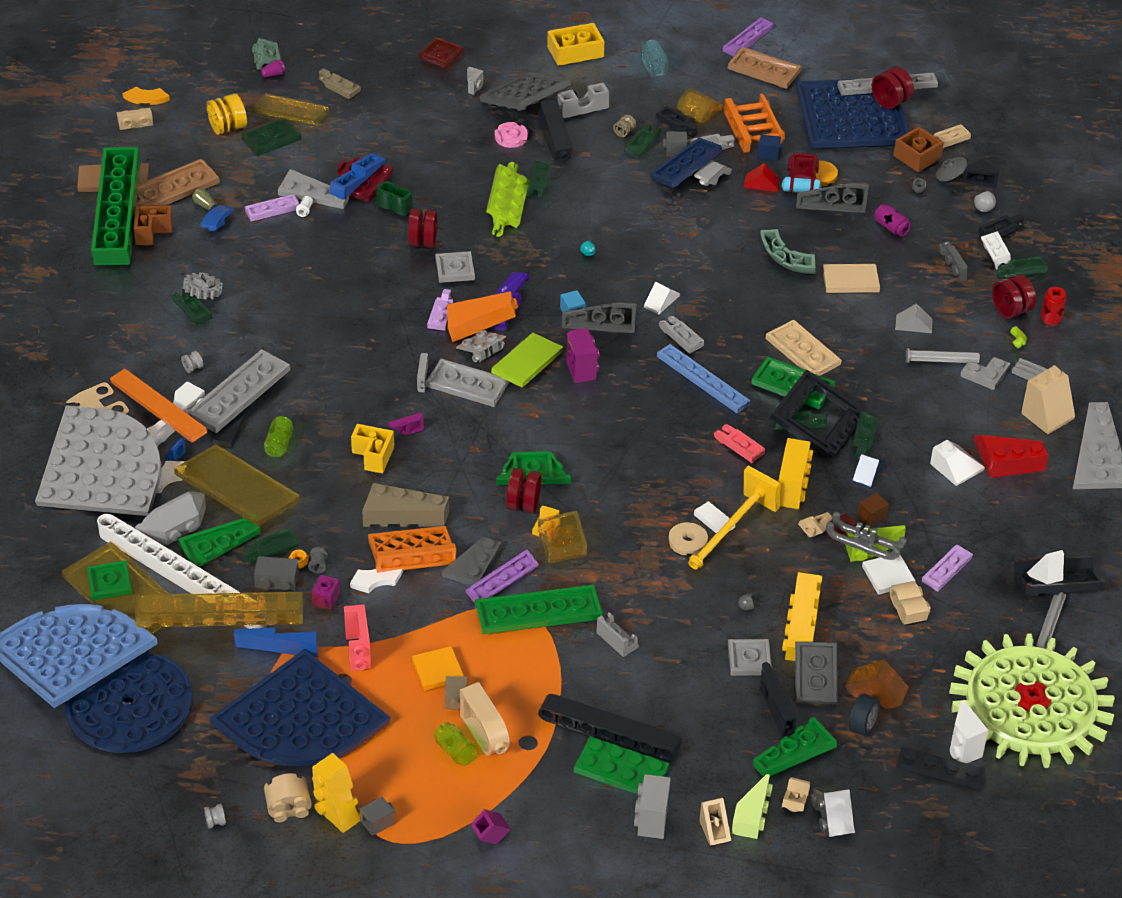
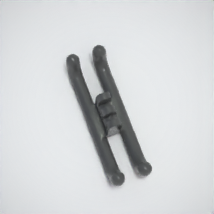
(864, 539)

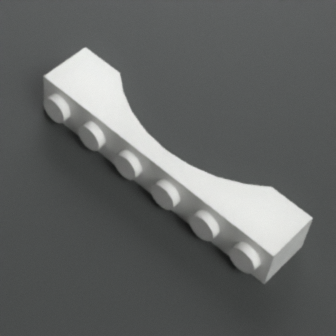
(185, 399)

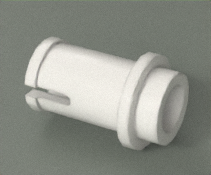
(303, 208)

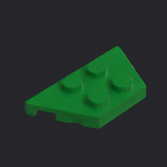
(538, 461)

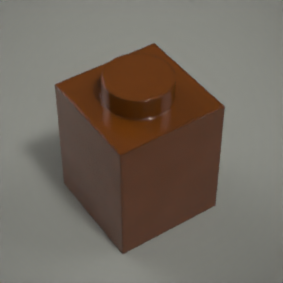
(873, 509)

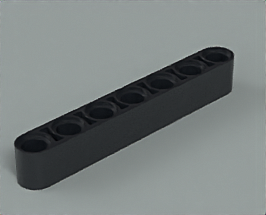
(609, 727)

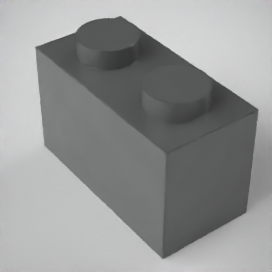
(276, 573)

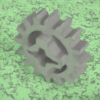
(202, 285)

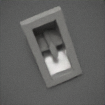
(914, 320)

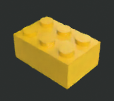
(575, 44)
(794, 472)

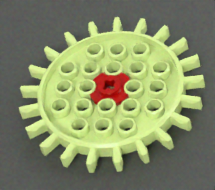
(1034, 698)

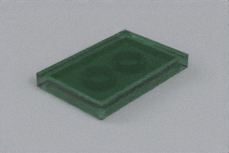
(271, 136)

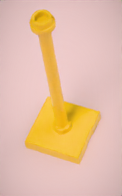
(759, 489)

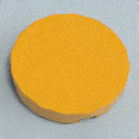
(827, 173)

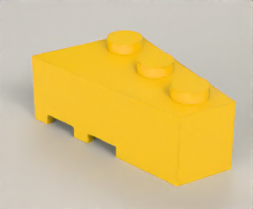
(333, 793)

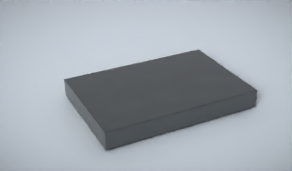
(816, 673)

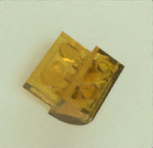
(698, 105)

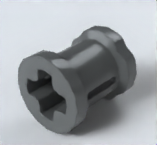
(317, 563)

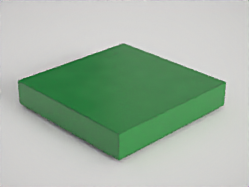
(109, 580)

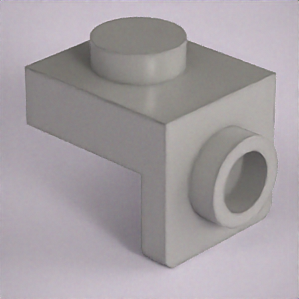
(474, 79)

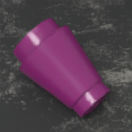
(273, 69)

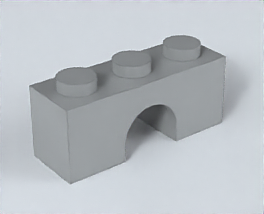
(594, 100)

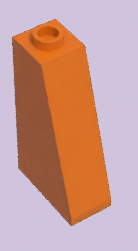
(479, 314)

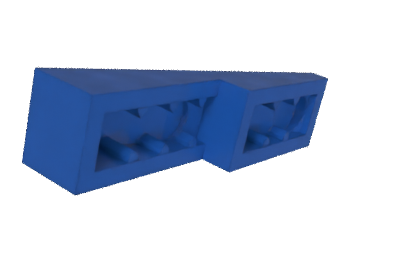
(360, 171)
(267, 640)

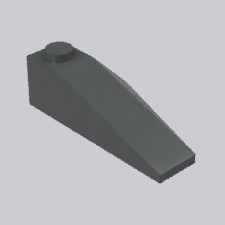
(844, 198)
(608, 317)

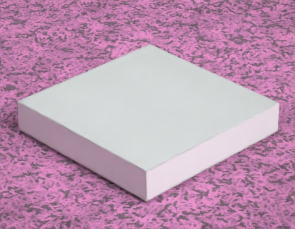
(885, 573)

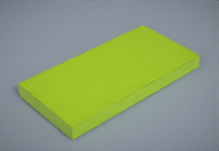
(527, 360)

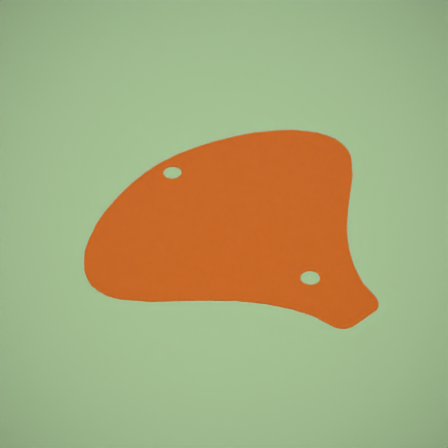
(405, 761)

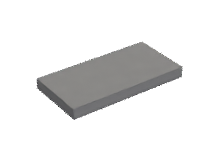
(467, 382)

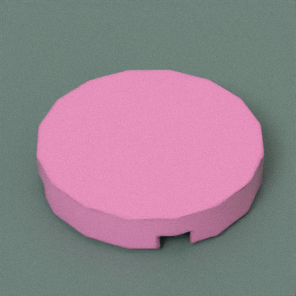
(511, 135)

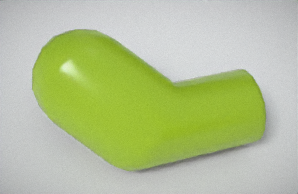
(1020, 337)

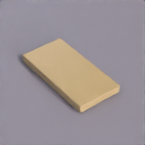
(803, 348)

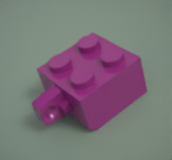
(582, 355)

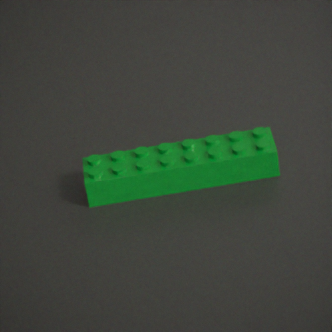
(116, 206)

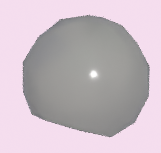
(985, 201)

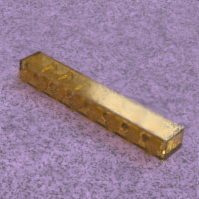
(219, 609)

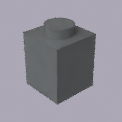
(674, 142)
(377, 815)

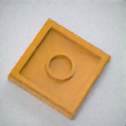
(435, 666)

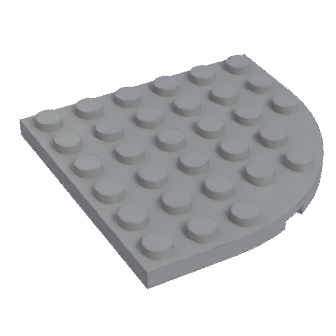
(101, 464)

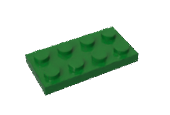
(781, 377)
(617, 765)

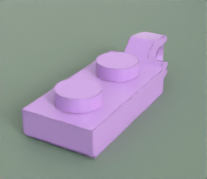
(438, 318)

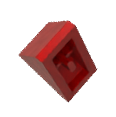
(762, 179)

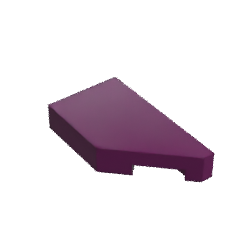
(409, 424)

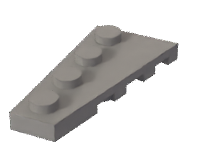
(304, 185)

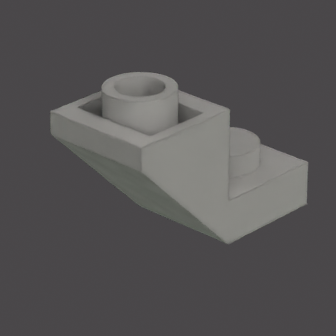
(711, 172)

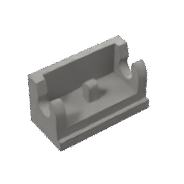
(616, 636)

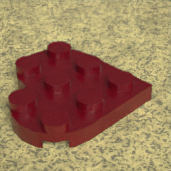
(368, 187)

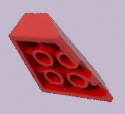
(1011, 455)

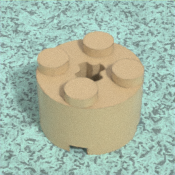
(287, 797)

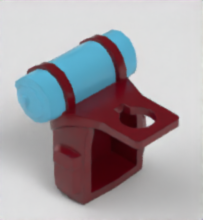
(802, 173)

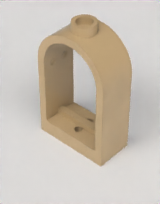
(483, 720)

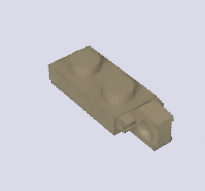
(339, 84)

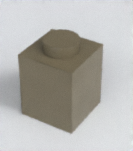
(452, 691)

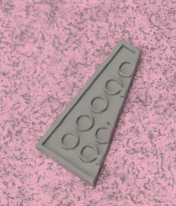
(1100, 451)

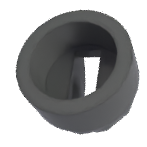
(916, 183)
(745, 602)

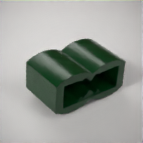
(394, 198)

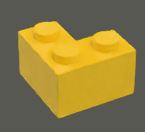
(374, 444)

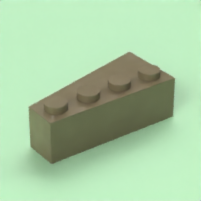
(404, 507)

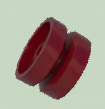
(892, 87)
(422, 228)
(1014, 296)
(524, 490)

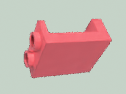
(357, 628)

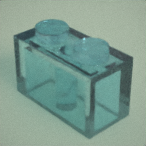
(654, 58)

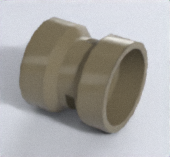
(622, 127)

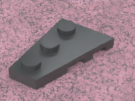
(474, 562)

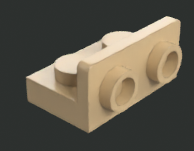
(135, 118)

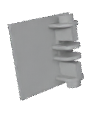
(483, 345)

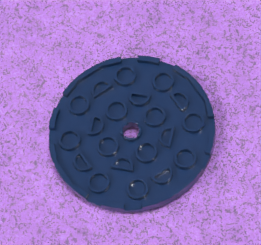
(157, 712)

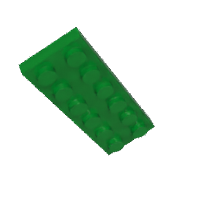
(538, 609)

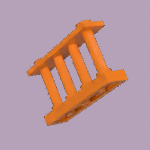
(741, 130)

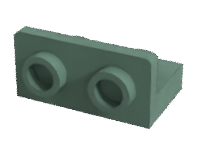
(265, 52)

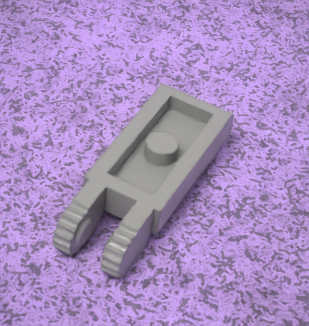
(681, 334)

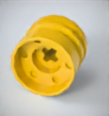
(226, 114)

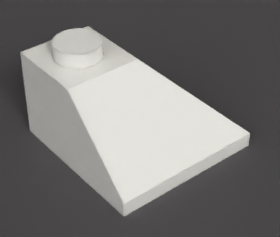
(954, 462)

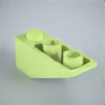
(750, 809)

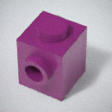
(325, 592)
(490, 826)

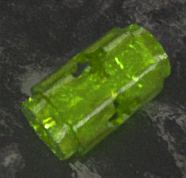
(278, 436)
(455, 744)

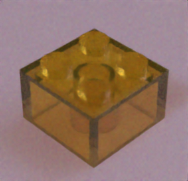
(562, 537)

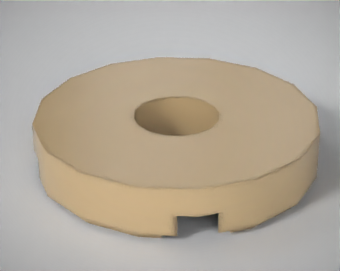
(687, 530)

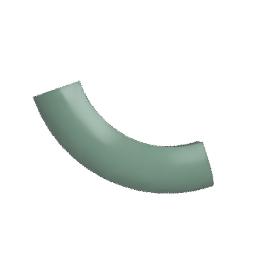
(789, 259)

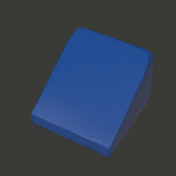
(176, 451)

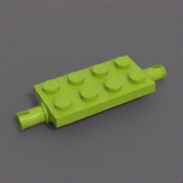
(507, 197)

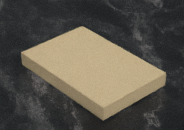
(850, 278)

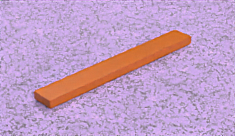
(158, 405)

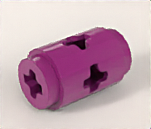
(892, 220)

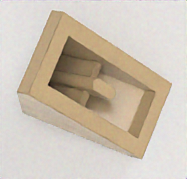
(714, 821)

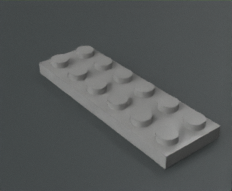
(239, 390)

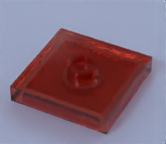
(441, 53)

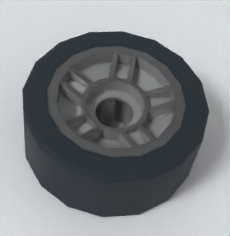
(864, 715)

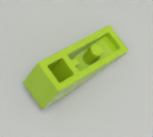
(891, 533)

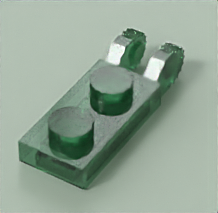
(642, 140)
(192, 307)

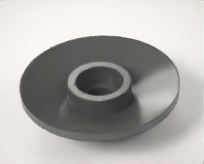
(951, 169)

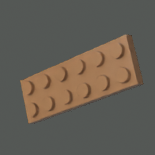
(176, 184)

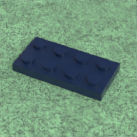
(686, 162)

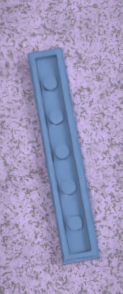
(703, 378)

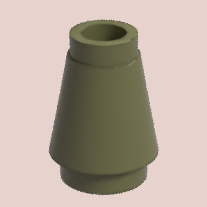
(203, 199)

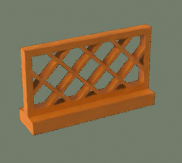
(412, 556)

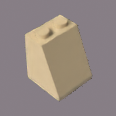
(1049, 400)

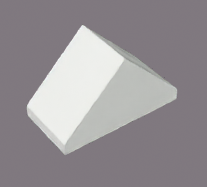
(660, 298)
(1049, 568)

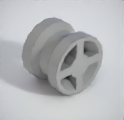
(192, 361)
(214, 816)

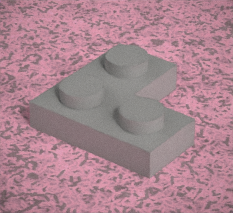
(986, 376)

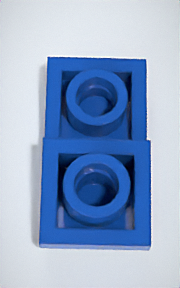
(216, 217)

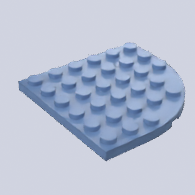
(71, 648)

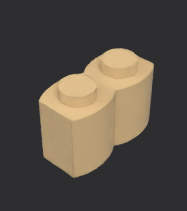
(909, 602)

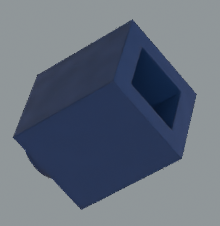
(769, 147)

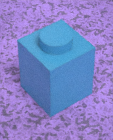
(571, 301)

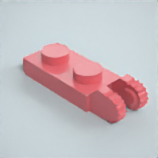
(740, 443)

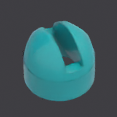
(588, 248)

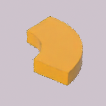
(140, 96)

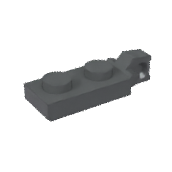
(954, 260)

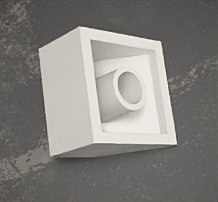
(968, 736)

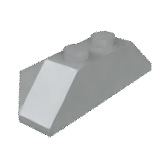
(174, 518)

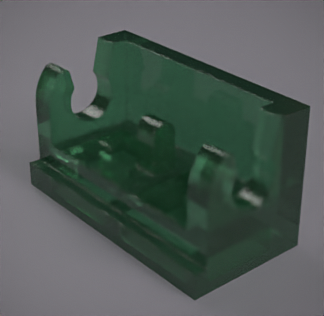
(538, 177)

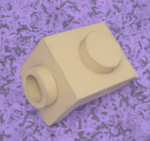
(815, 525)
(796, 794)

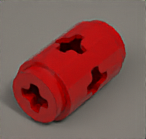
(1053, 305)

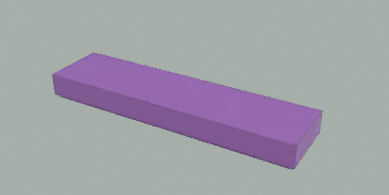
(748, 36)
(503, 576)

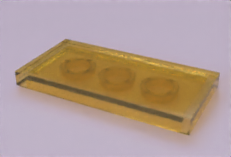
(291, 109)

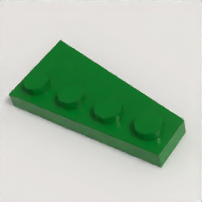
(213, 542)
(792, 750)

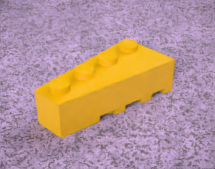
(803, 614)

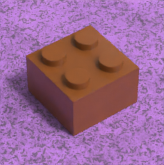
(918, 149)

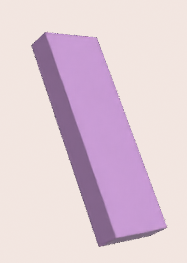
(272, 207)
(947, 568)

